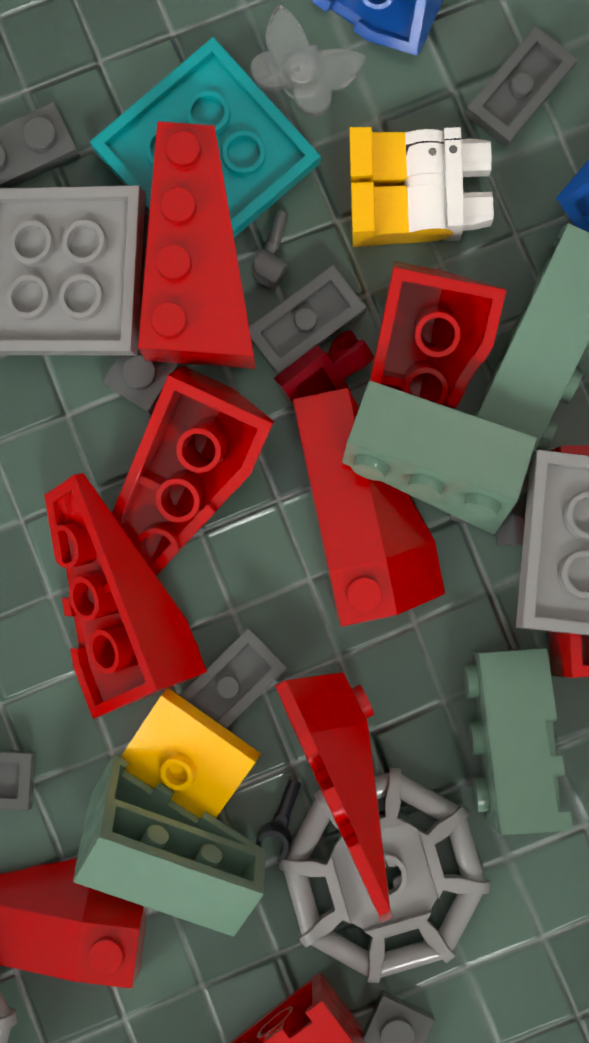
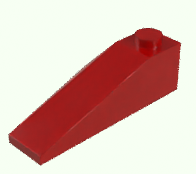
(435, 332)
(188, 463)
(370, 532)
(124, 618)
(337, 745)
(68, 927)

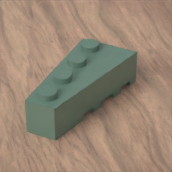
(544, 345)

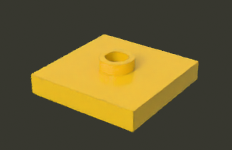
(189, 755)

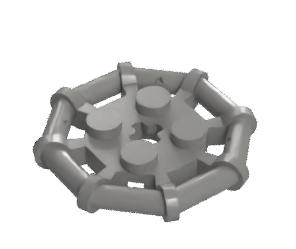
(412, 891)

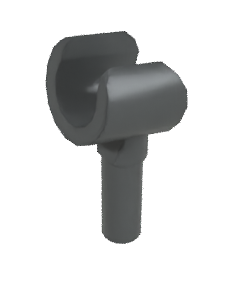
(267, 266)
(510, 531)

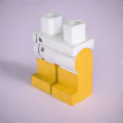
(412, 186)

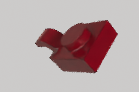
(324, 372)

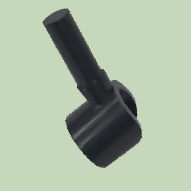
(281, 819)

